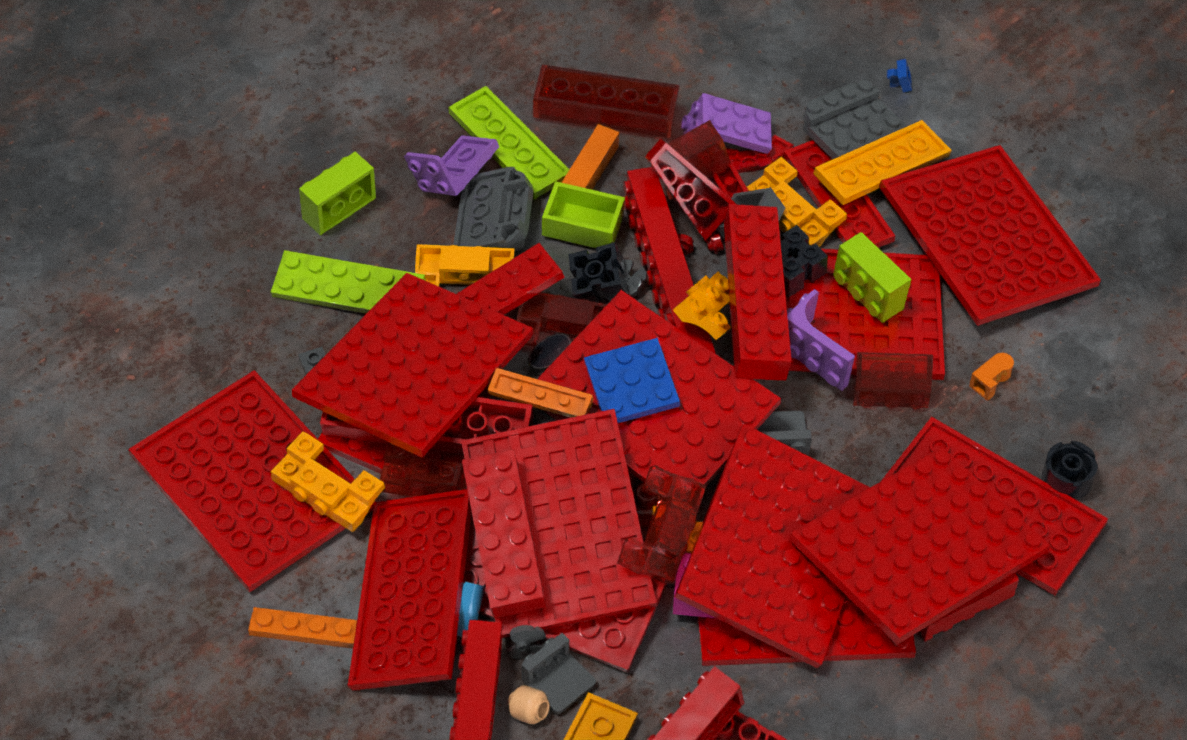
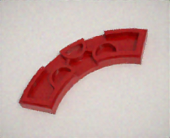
(753, 160)

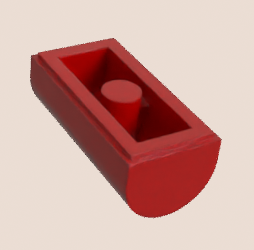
(730, 181)

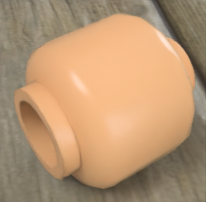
(528, 705)

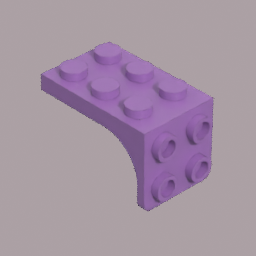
(733, 121)
(455, 169)
(815, 348)

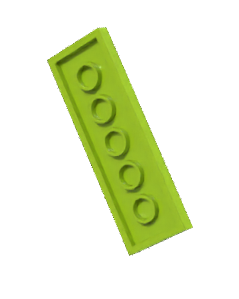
(488, 117)
(333, 282)

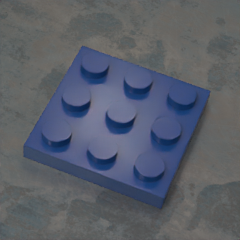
(632, 380)

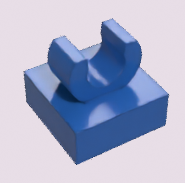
(900, 76)

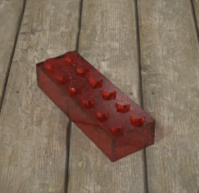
(605, 100)

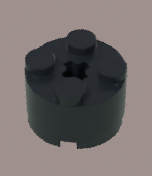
(1070, 469)

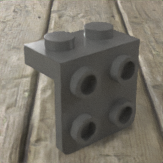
(789, 429)
(557, 674)

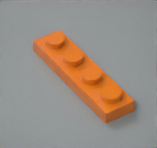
(539, 394)
(302, 627)

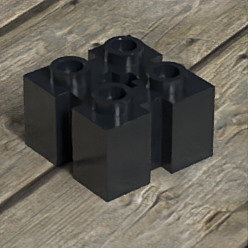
(800, 260)
(598, 273)

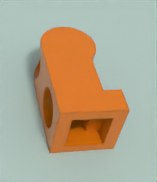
(987, 376)

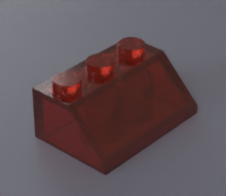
(892, 380)

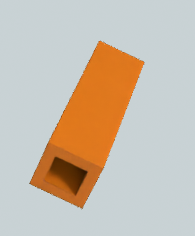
(593, 158)

